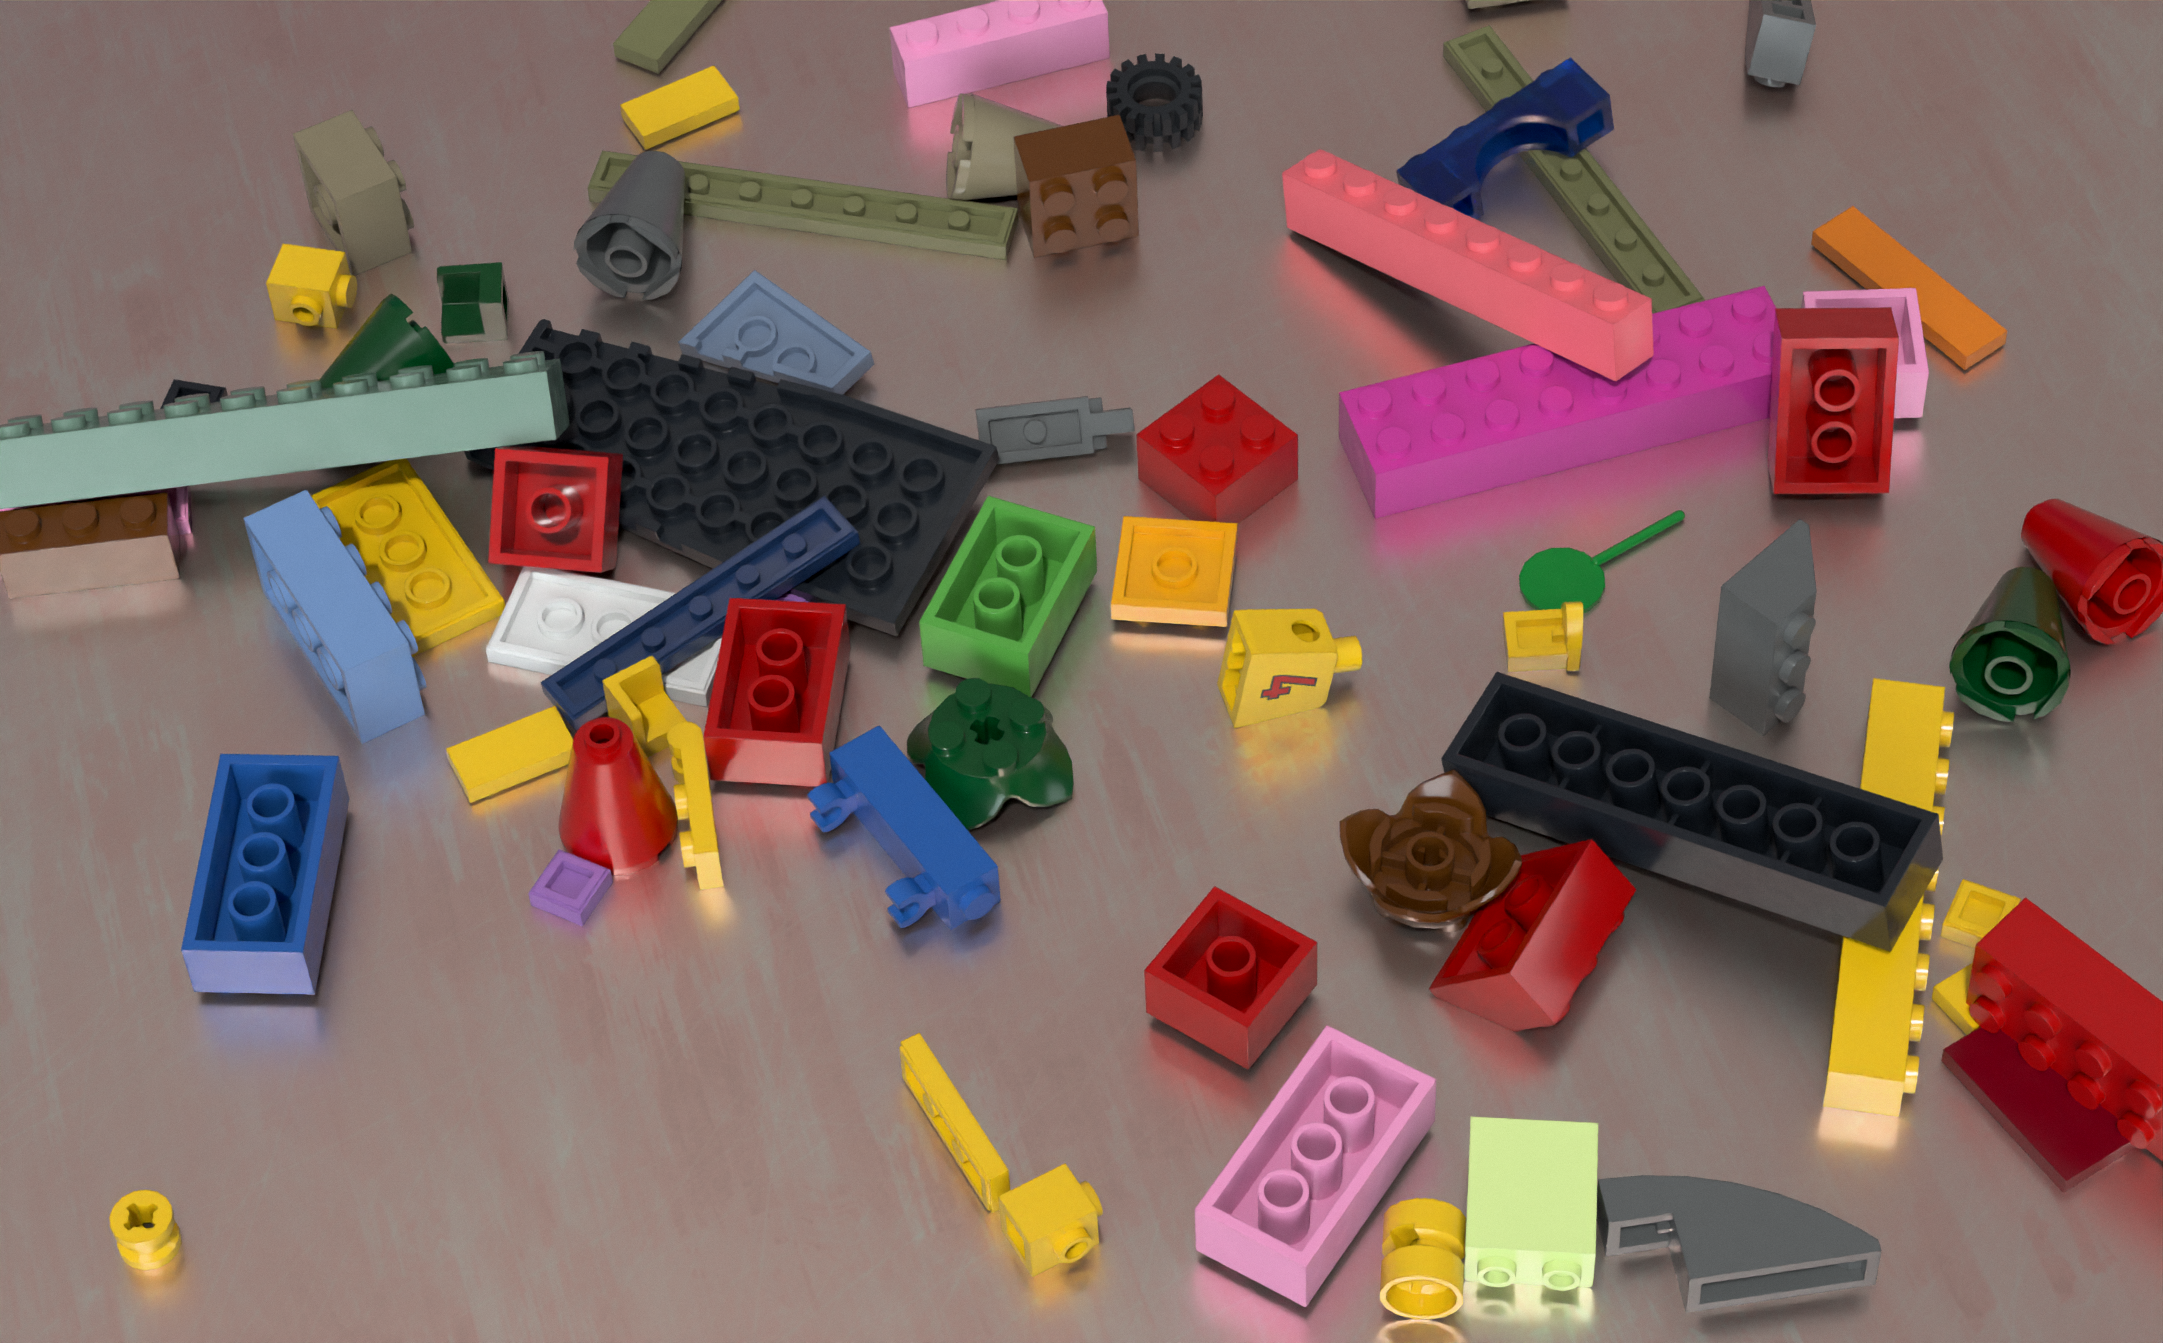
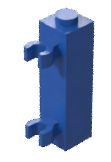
(913, 826)

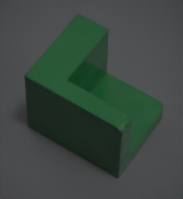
(473, 303)

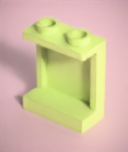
(1531, 1203)

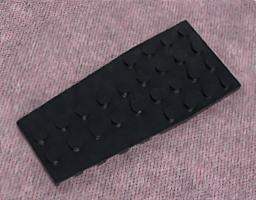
(732, 458)

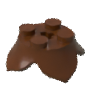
(1436, 826)

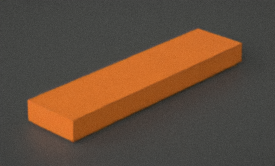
(1882, 263)

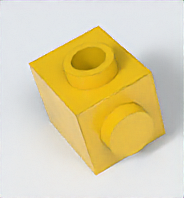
(311, 286)
(1051, 1219)

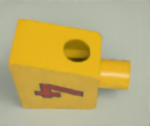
(1281, 663)

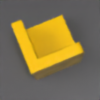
(641, 703)

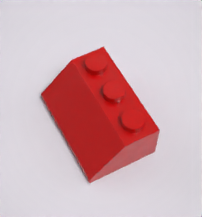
(1536, 938)

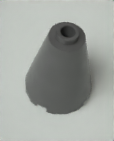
(637, 230)

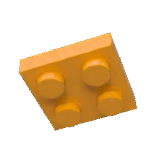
(1174, 571)

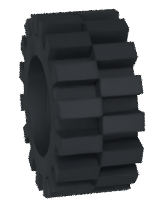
(1156, 81)

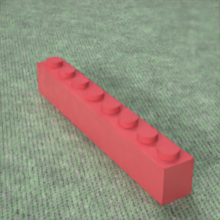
(1469, 264)

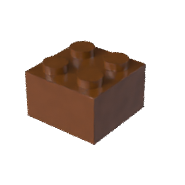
(1076, 186)

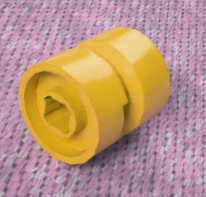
(1423, 1258)

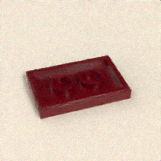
(2036, 1108)

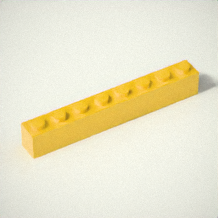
(1876, 986)

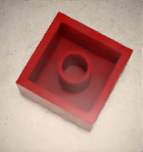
(1217, 454)
(555, 508)
(1231, 977)

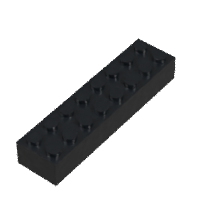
(1698, 810)

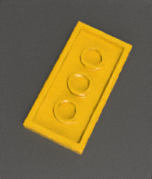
(412, 552)

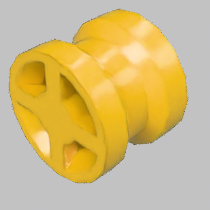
(143, 1246)

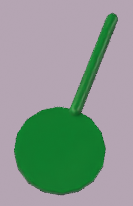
(1572, 575)

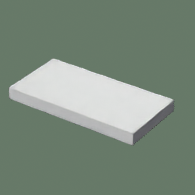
(565, 613)

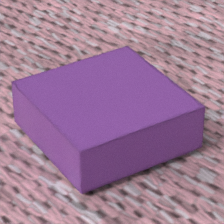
(570, 887)

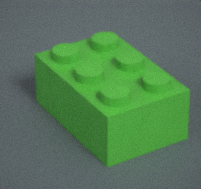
(1008, 595)

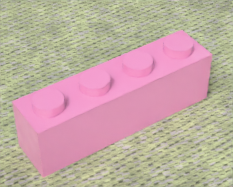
(995, 46)

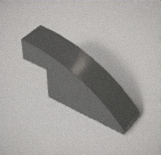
(1734, 1239)

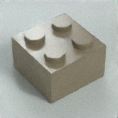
(354, 191)

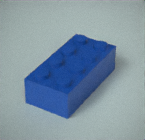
(266, 874)

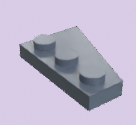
(777, 339)

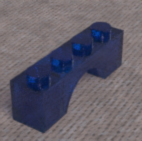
(1554, 113)

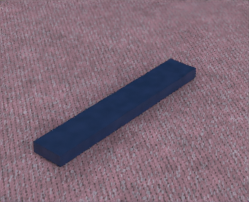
(700, 609)

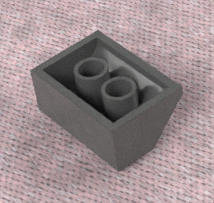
(1766, 633)

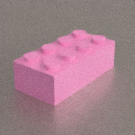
(1315, 1165)

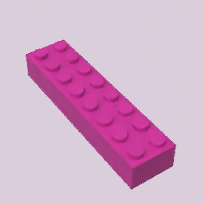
(1544, 414)

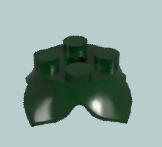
(990, 748)

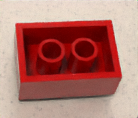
(1832, 400)
(777, 692)

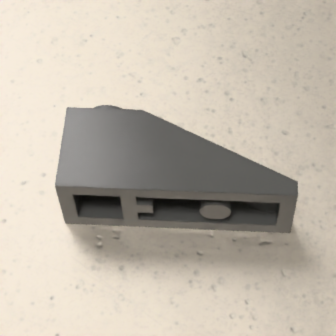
(1778, 40)

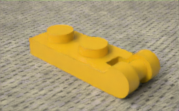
(695, 803)

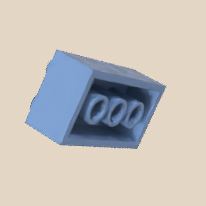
(337, 615)

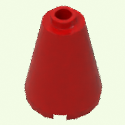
(2099, 568)
(614, 800)

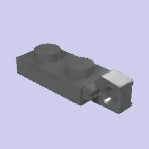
(1050, 428)

